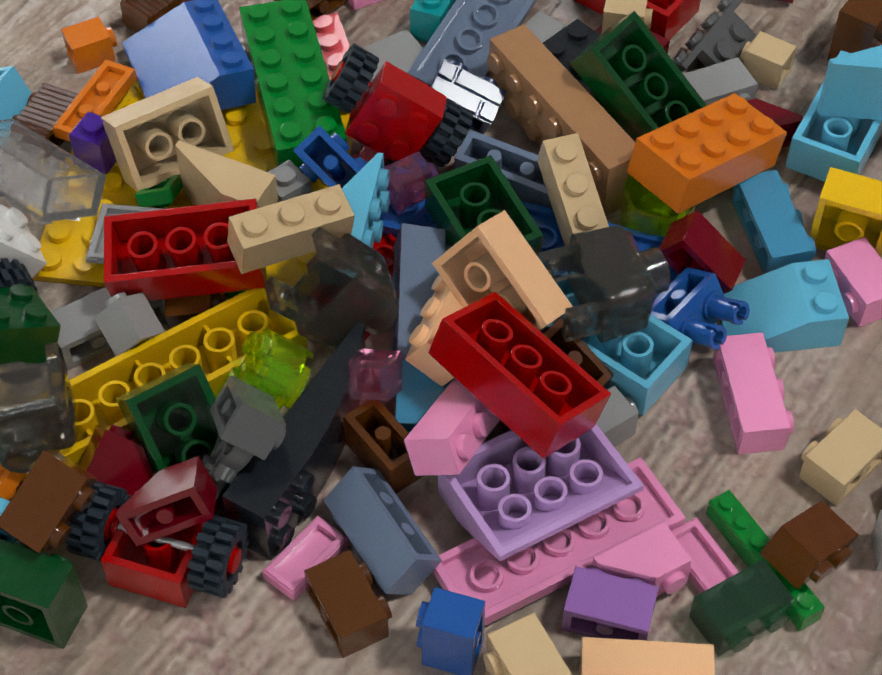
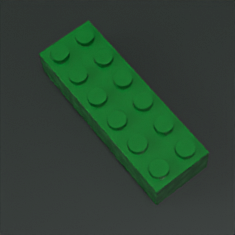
(288, 75)

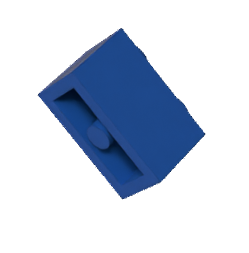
(451, 631)

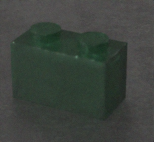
(741, 608)

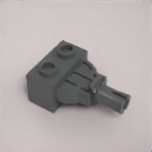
(246, 425)

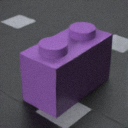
(608, 605)

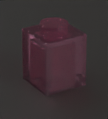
(375, 374)

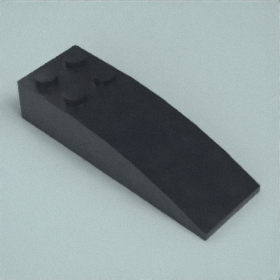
(285, 486)

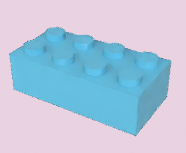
(831, 142)
(642, 361)

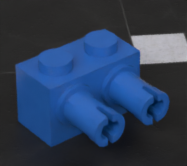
(696, 304)

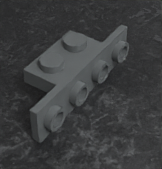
(720, 40)

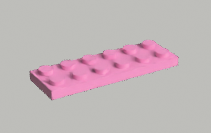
(551, 562)

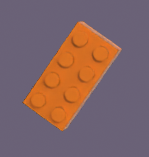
(706, 152)

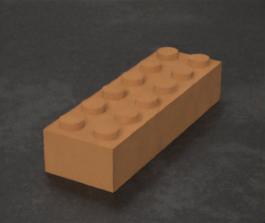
(554, 105)

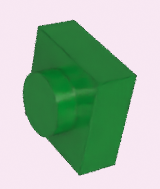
(161, 194)

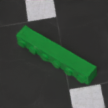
(748, 542)

